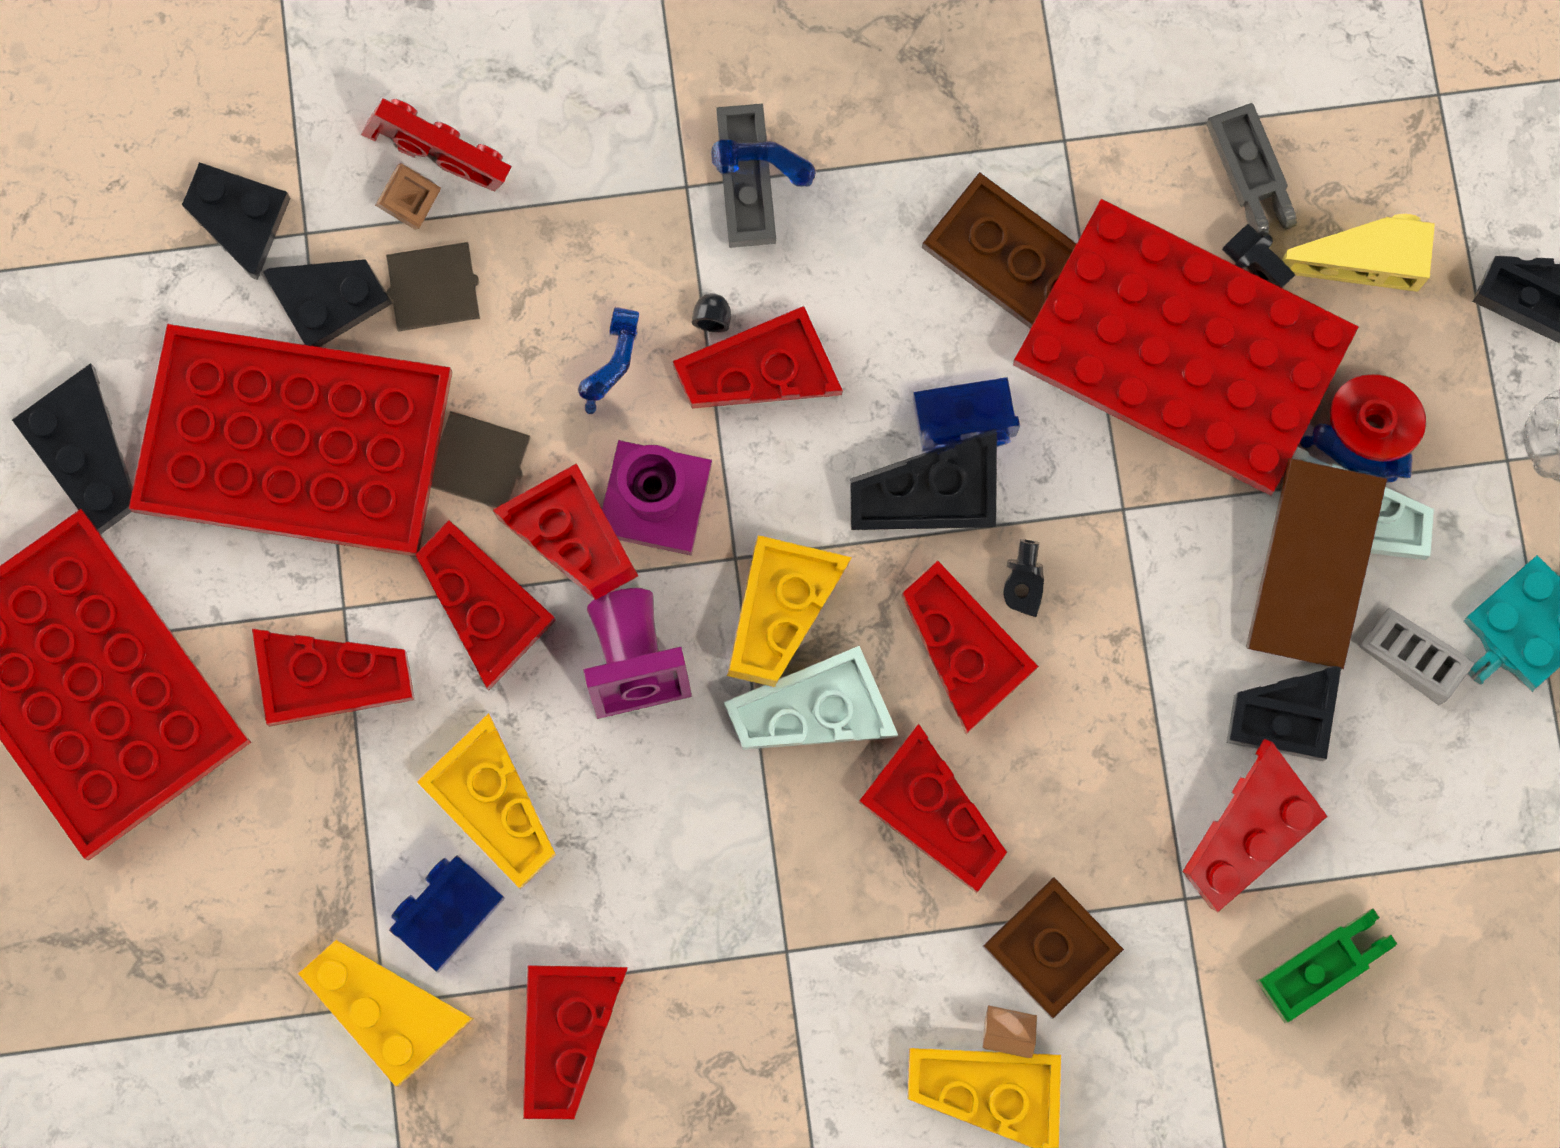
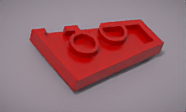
(760, 365)
(483, 602)
(966, 645)
(325, 678)
(933, 813)
(1257, 828)
(563, 1033)

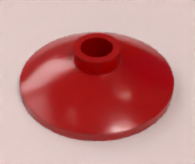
(1385, 403)

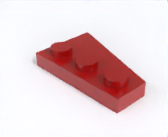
(419, 138)
(570, 532)

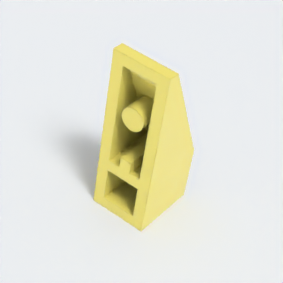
(1381, 253)

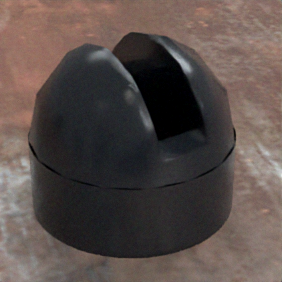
(712, 313)

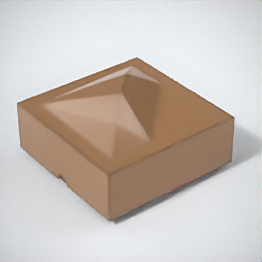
(408, 196)
(1009, 1032)

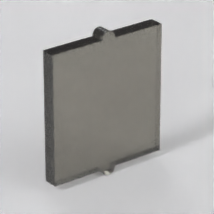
(433, 286)
(479, 460)

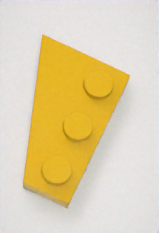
(779, 606)
(489, 802)
(382, 1011)
(992, 1091)

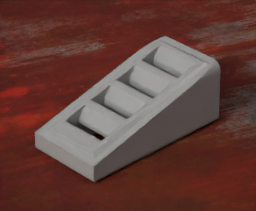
(1442, 653)

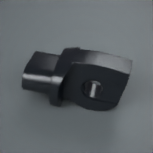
(1253, 250)
(1027, 572)

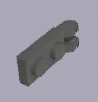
(1251, 166)

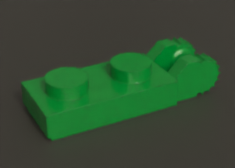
(1322, 968)

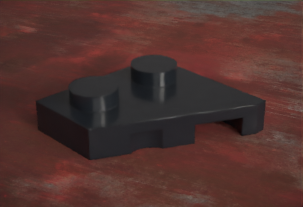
(237, 214)
(1523, 293)
(327, 297)
(1289, 713)

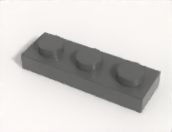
(748, 189)

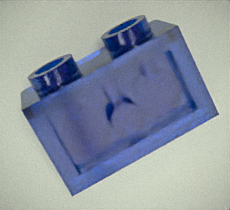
(965, 411)
(445, 912)

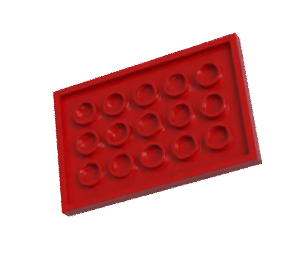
(1186, 346)
(291, 440)
(100, 690)

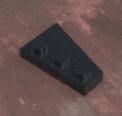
(78, 446)
(931, 490)

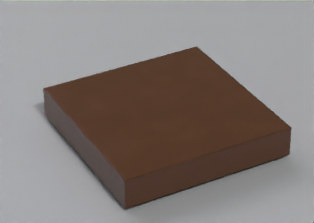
(1052, 948)

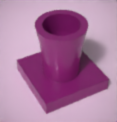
(662, 519)
(634, 669)

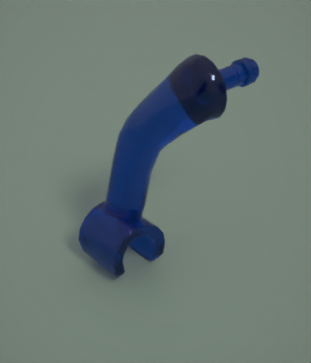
(727, 154)
(597, 384)
(1328, 441)

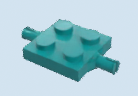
(1520, 626)

